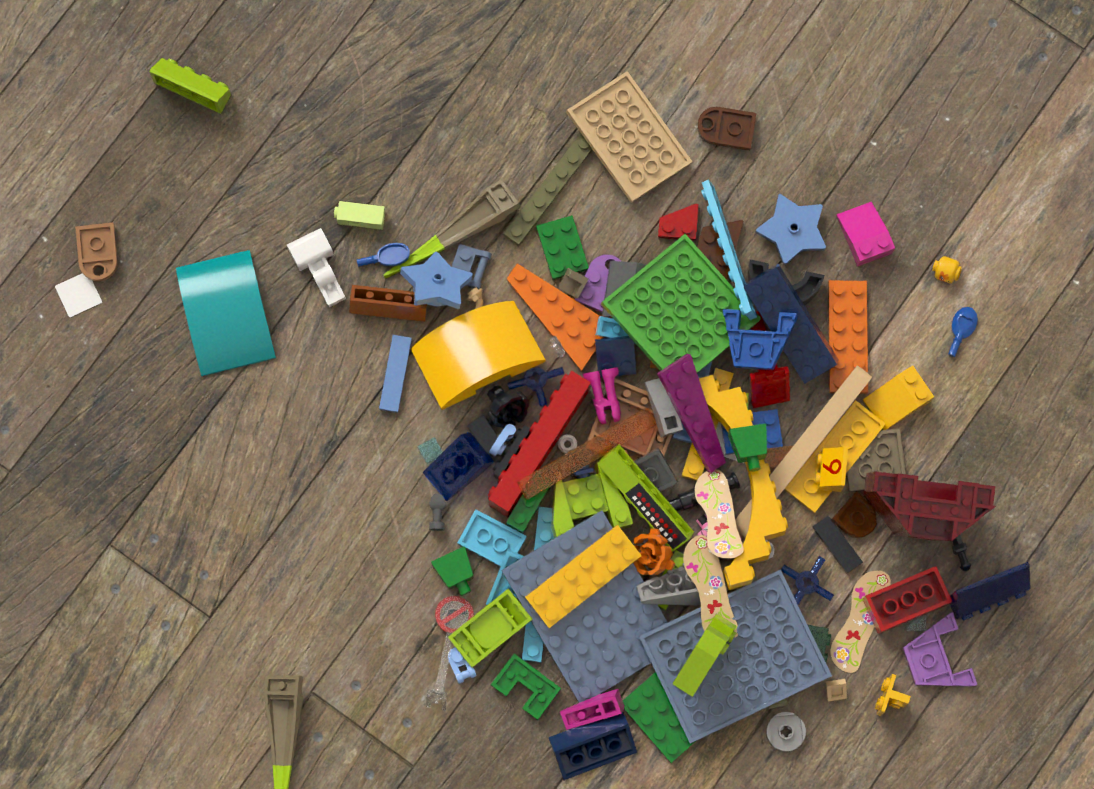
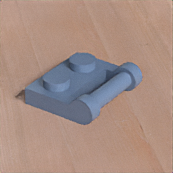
(464, 260)

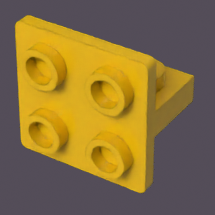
(890, 696)

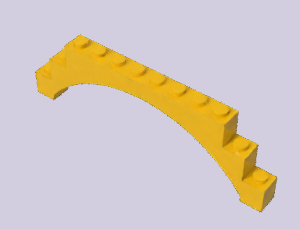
(766, 519)

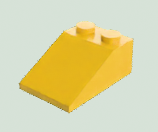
(899, 397)

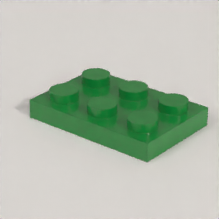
(562, 247)

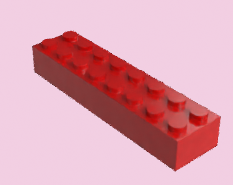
(540, 442)

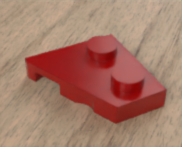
(679, 223)

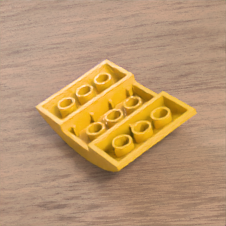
(476, 351)

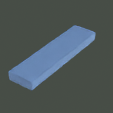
(395, 373)

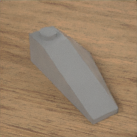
(670, 589)

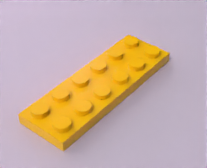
(853, 430)
(583, 576)

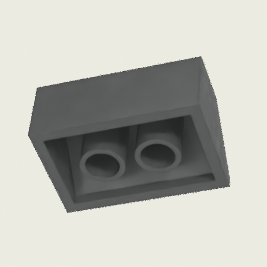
(618, 274)

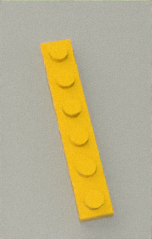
(694, 466)

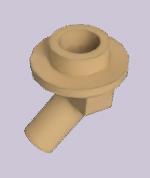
(476, 296)

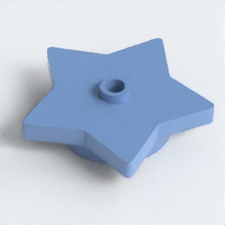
(790, 242)
(436, 282)

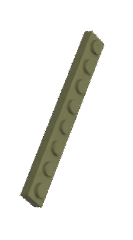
(548, 190)

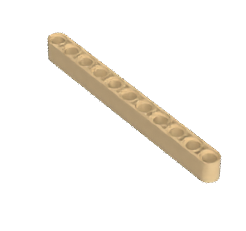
(810, 439)

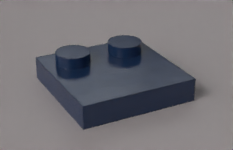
(616, 353)

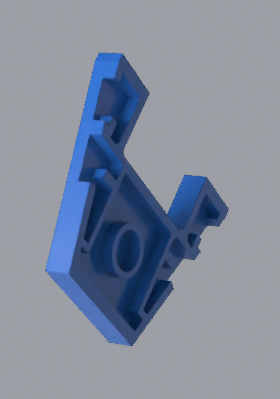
(757, 348)

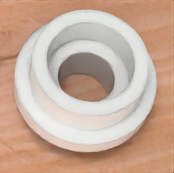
(565, 438)

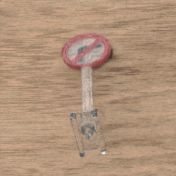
(449, 615)

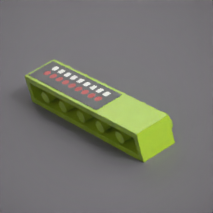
(645, 497)

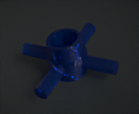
(538, 387)
(811, 575)

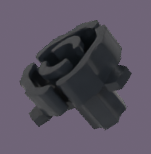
(505, 406)

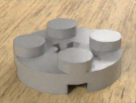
(777, 724)

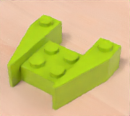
(586, 497)
(705, 653)

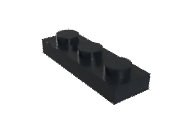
(510, 450)

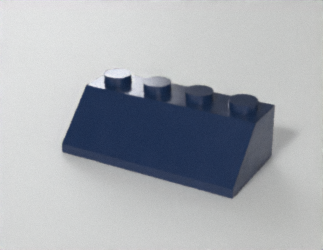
(592, 745)

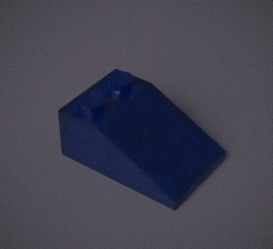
(458, 465)

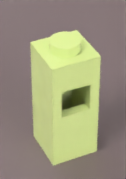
(360, 215)

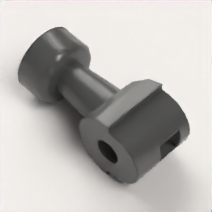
(437, 506)

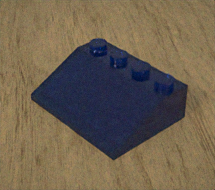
(991, 591)

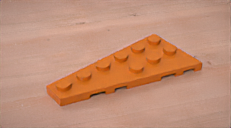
(559, 314)

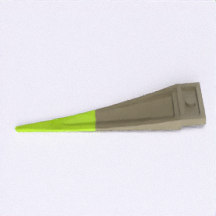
(479, 215)
(283, 712)

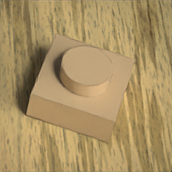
(836, 690)

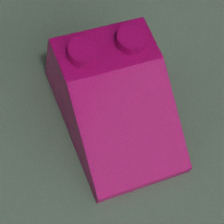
(865, 234)

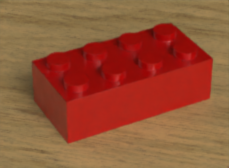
(907, 600)

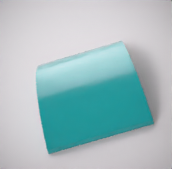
(225, 313)

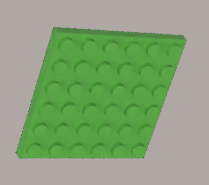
(677, 307)

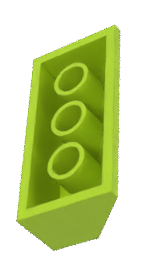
(190, 85)

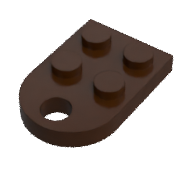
(729, 127)

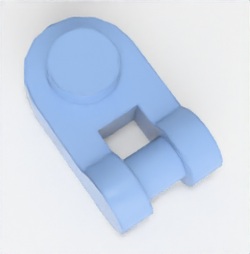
(506, 435)
(457, 660)

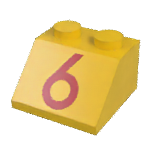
(832, 469)

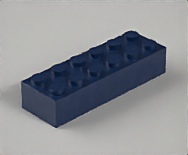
(806, 344)

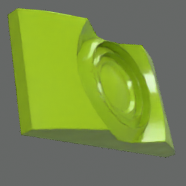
(490, 628)

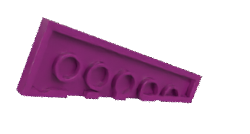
(691, 406)

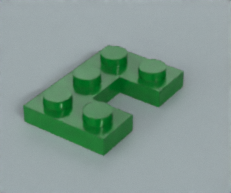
(520, 671)

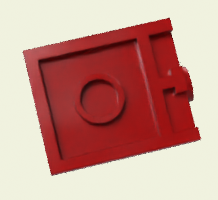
(769, 386)

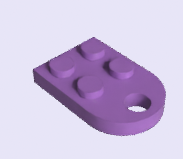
(595, 288)

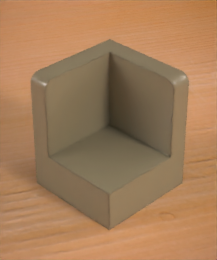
(573, 283)

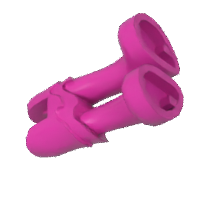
(600, 402)

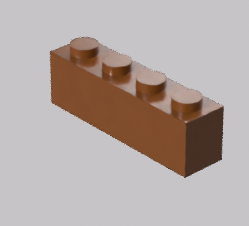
(385, 303)

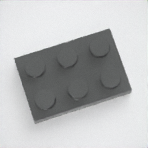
(657, 470)

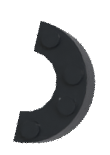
(805, 288)

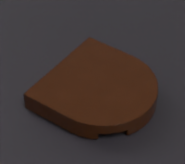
(856, 517)

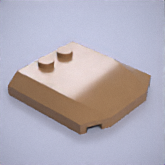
(632, 401)

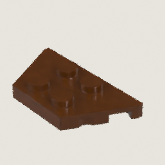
(710, 248)

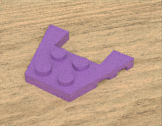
(928, 659)

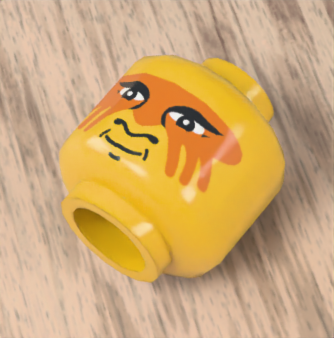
(947, 269)

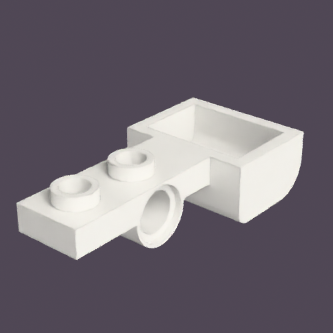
(312, 253)

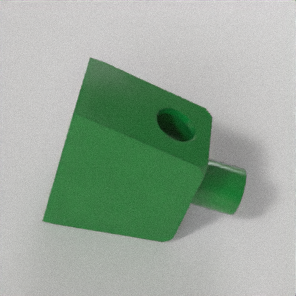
(749, 444)
(454, 570)

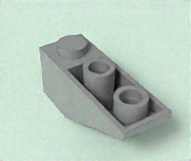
(663, 409)

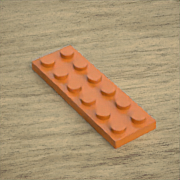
(847, 329)

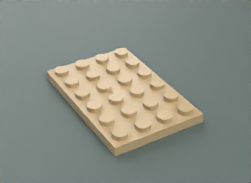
(629, 136)

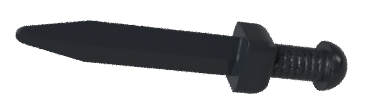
(959, 549)

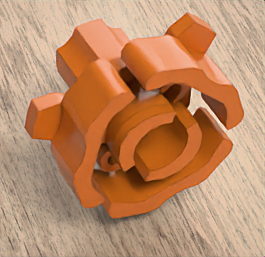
(653, 553)

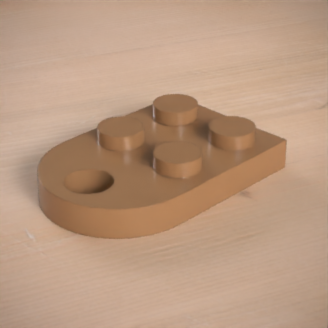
(97, 249)

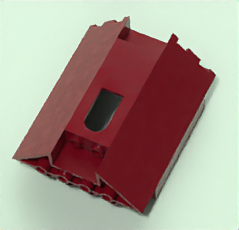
(926, 507)

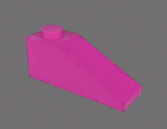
(593, 709)

